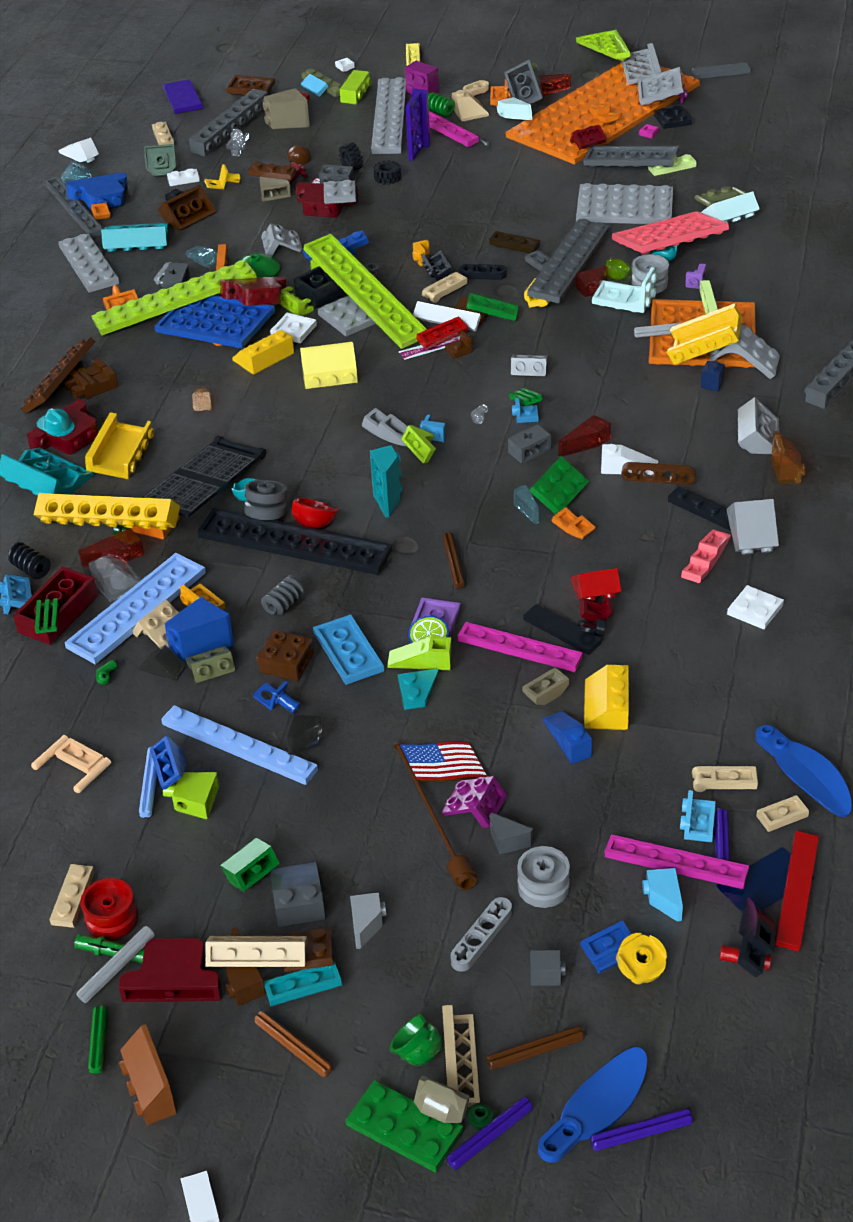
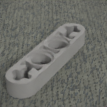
(484, 935)

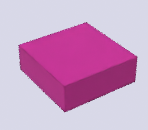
(649, 131)

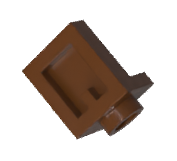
(461, 347)

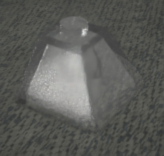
(113, 576)

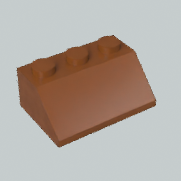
(146, 1078)

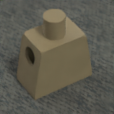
(274, 188)

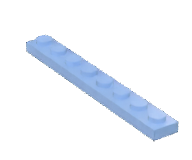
(240, 745)

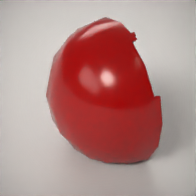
(313, 513)

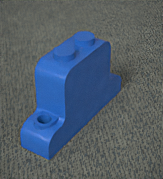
(99, 189)

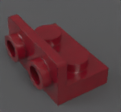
(588, 137)

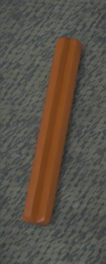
(293, 1044)

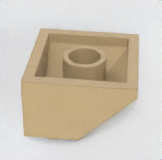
(467, 106)

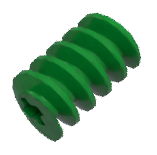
(440, 104)

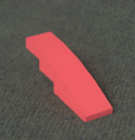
(706, 556)

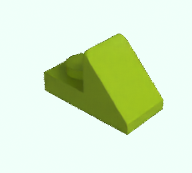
(419, 442)

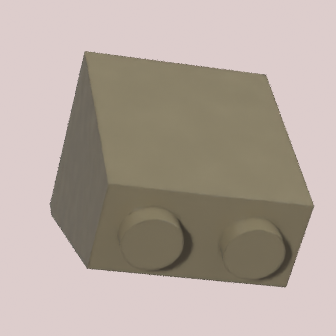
(286, 110)

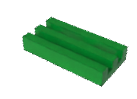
(526, 395)
(47, 605)

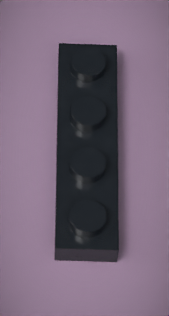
(700, 506)

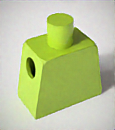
(194, 793)

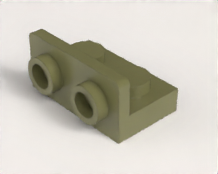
(211, 663)

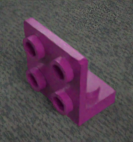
(477, 796)

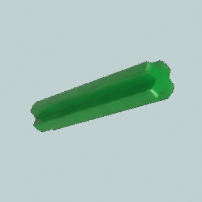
(97, 1040)

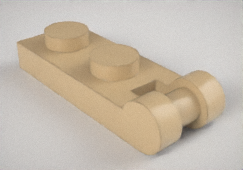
(444, 287)
(724, 777)

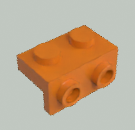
(499, 93)

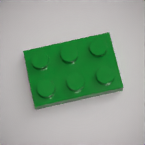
(559, 485)

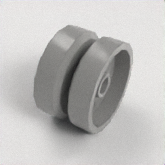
(642, 265)
(543, 876)

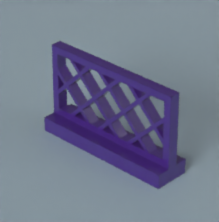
(417, 122)

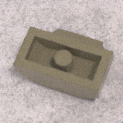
(546, 687)
(440, 1101)

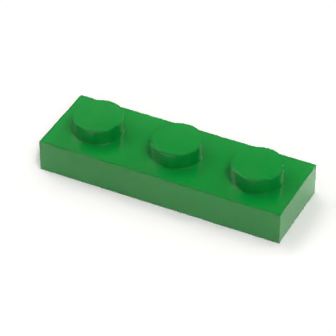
(492, 306)

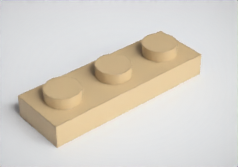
(162, 133)
(69, 899)

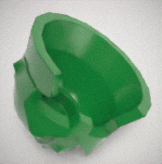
(416, 1042)

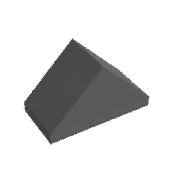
(509, 835)

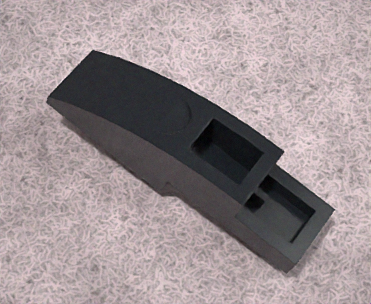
(758, 938)

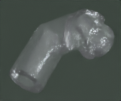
(476, 415)

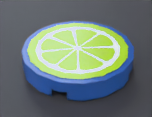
(427, 627)

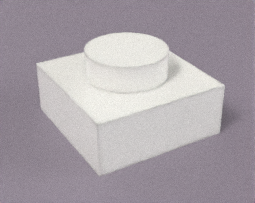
(344, 64)

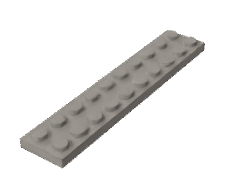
(389, 116)

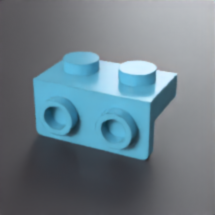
(698, 819)

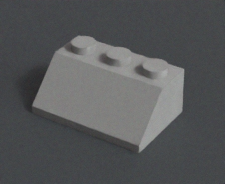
(756, 427)

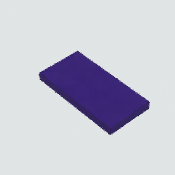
(182, 96)

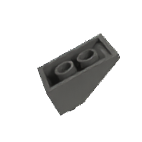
(525, 82)
(297, 894)

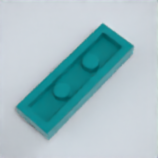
(301, 984)

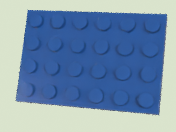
(216, 321)

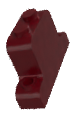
(313, 200)
(253, 290)
(83, 433)
(171, 973)

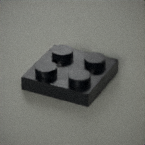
(672, 117)

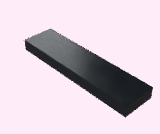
(562, 629)

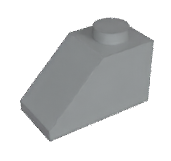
(367, 916)

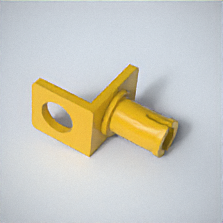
(224, 177)

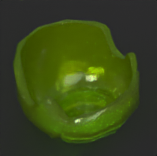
(617, 269)

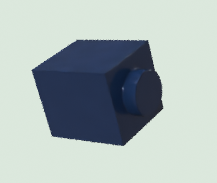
(712, 375)

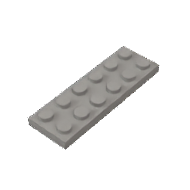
(88, 262)

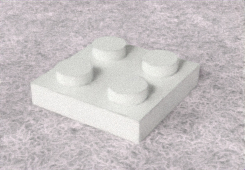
(295, 325)
(755, 607)

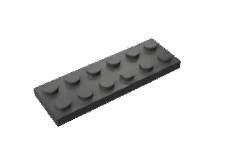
(631, 156)

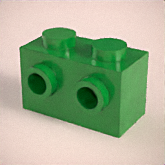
(250, 864)

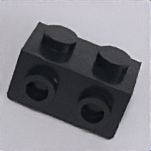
(437, 266)

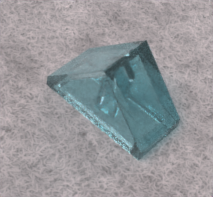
(75, 171)

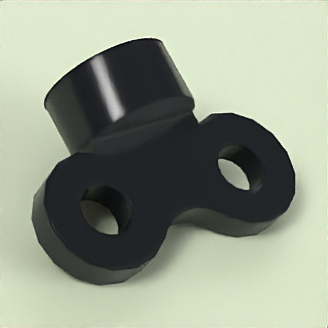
(589, 626)

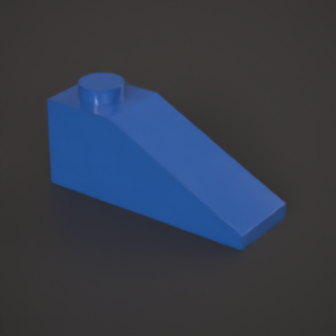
(570, 736)
(168, 761)

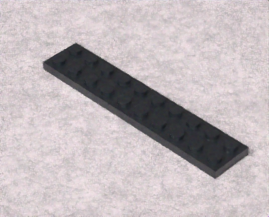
(295, 541)

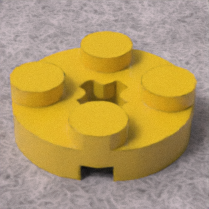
(636, 970)

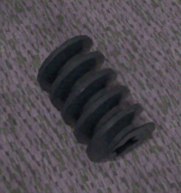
(29, 560)

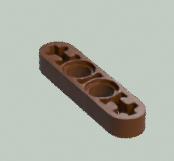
(658, 470)

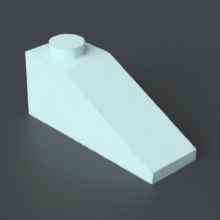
(514, 109)

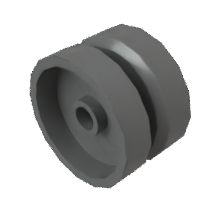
(265, 499)

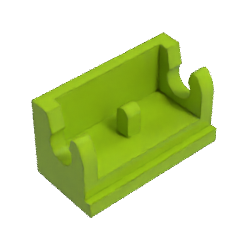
(295, 304)

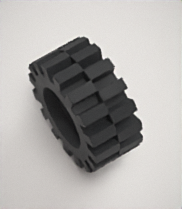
(351, 156)
(387, 172)

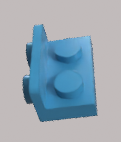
(14, 592)

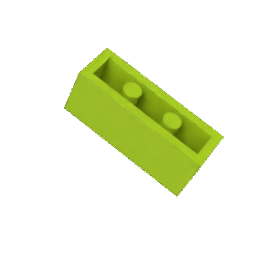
(355, 87)

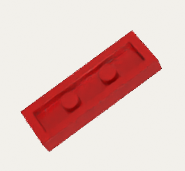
(441, 333)

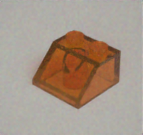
(786, 460)

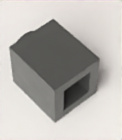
(546, 967)

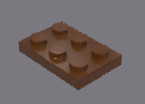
(244, 84)

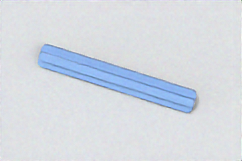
(148, 787)

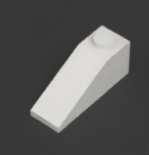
(80, 151)
(616, 455)

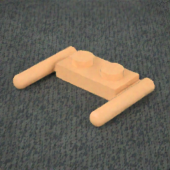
(77, 756)

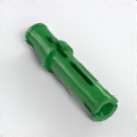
(85, 943)

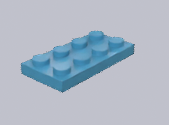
(348, 649)

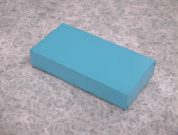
(314, 85)

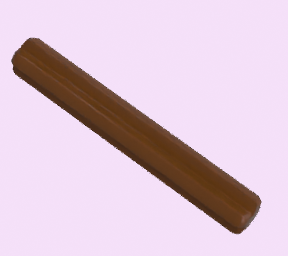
(453, 560)
(535, 1047)

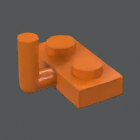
(119, 298)

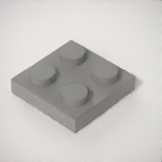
(339, 191)

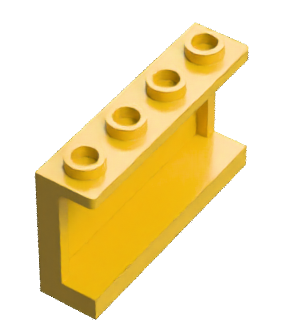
(705, 334)
(118, 448)

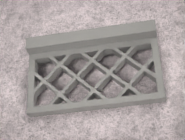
(651, 64)

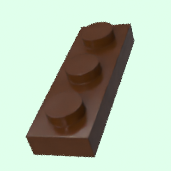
(272, 171)

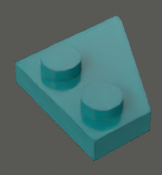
(416, 687)

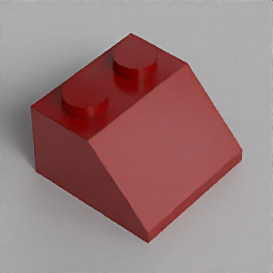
(596, 584)

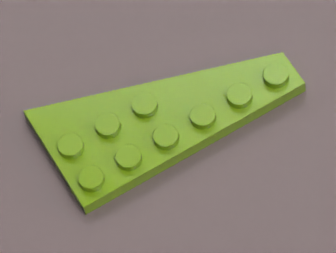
(607, 43)

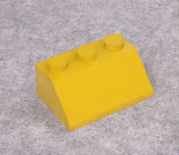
(265, 352)
(607, 698)

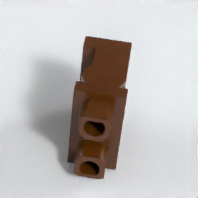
(91, 380)

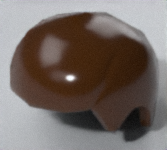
(299, 154)

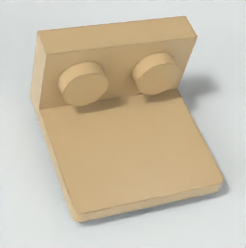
(154, 625)

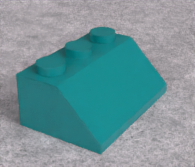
(386, 478)

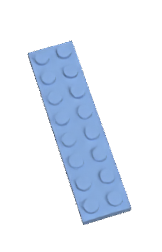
(119, 619)

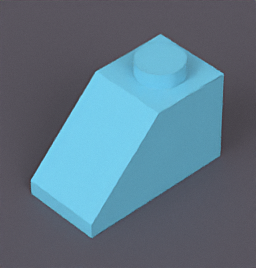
(664, 892)

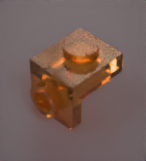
(201, 399)

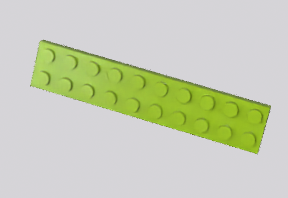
(365, 290)
(169, 299)

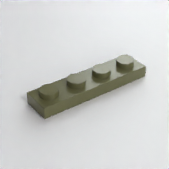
(334, 87)

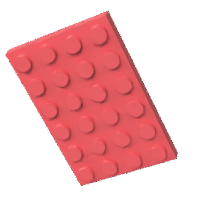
(670, 232)

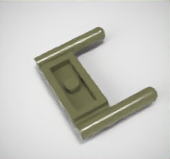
(713, 196)

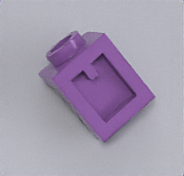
(693, 278)

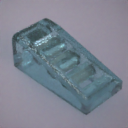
(202, 255)
(526, 504)

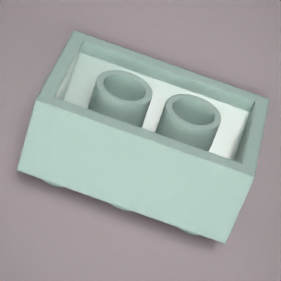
(733, 208)

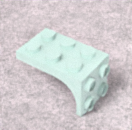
(627, 296)

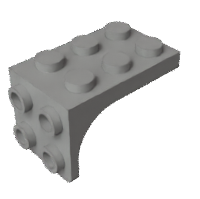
(753, 350)

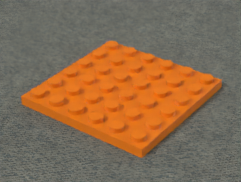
(682, 311)

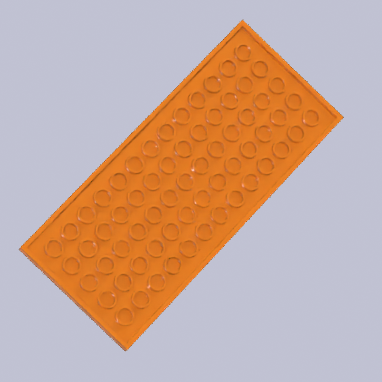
(553, 126)

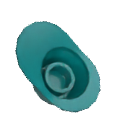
(56, 423)

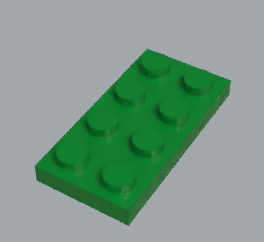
(402, 1127)

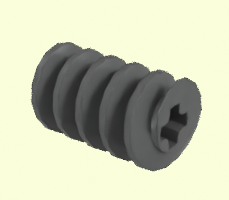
(282, 596)

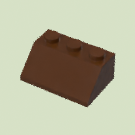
(186, 208)

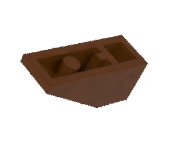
(244, 982)

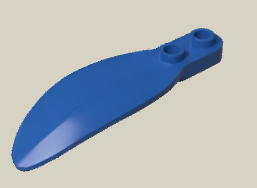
(808, 770)
(596, 1104)

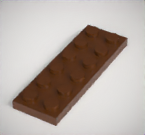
(57, 375)

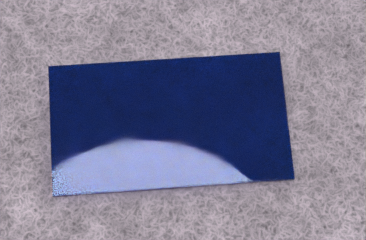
(764, 881)

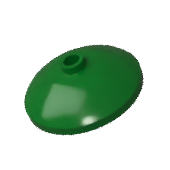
(263, 265)

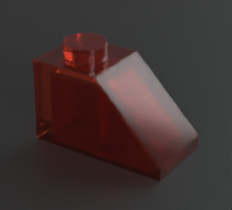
(589, 281)

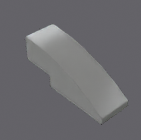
(385, 426)

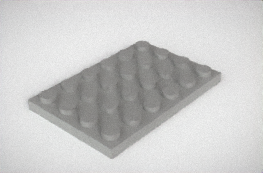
(624, 203)

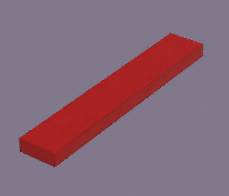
(797, 891)

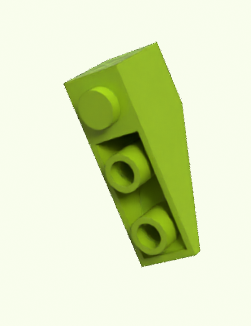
(423, 654)

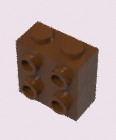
(285, 655)

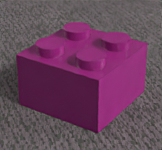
(421, 77)

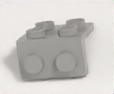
(278, 235)

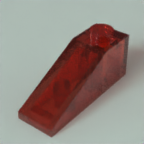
(554, 83)
(586, 436)
(122, 546)

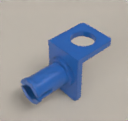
(279, 697)

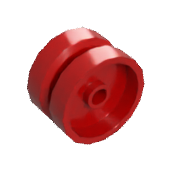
(109, 908)

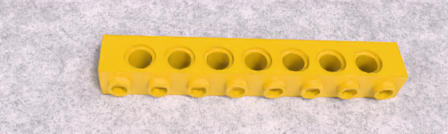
(107, 510)

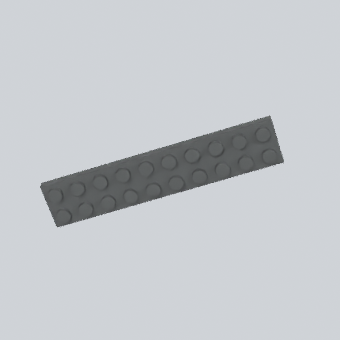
(568, 261)

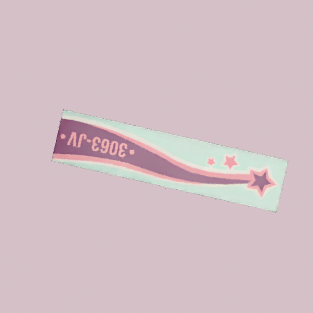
(419, 350)

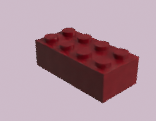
(74, 594)

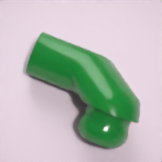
(104, 671)

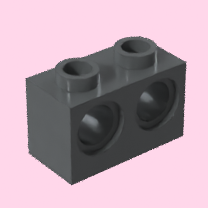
(336, 173)

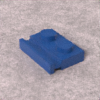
(604, 945)

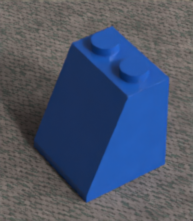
(198, 629)

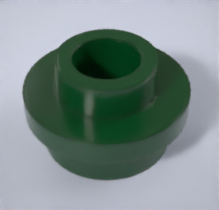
(480, 1122)

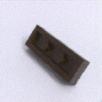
(514, 242)

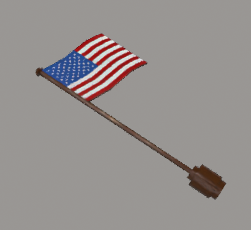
(441, 764)

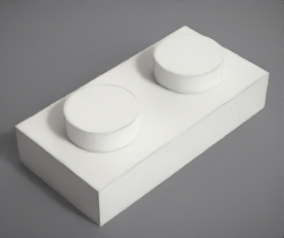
(183, 177)

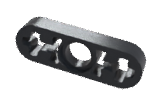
(483, 271)

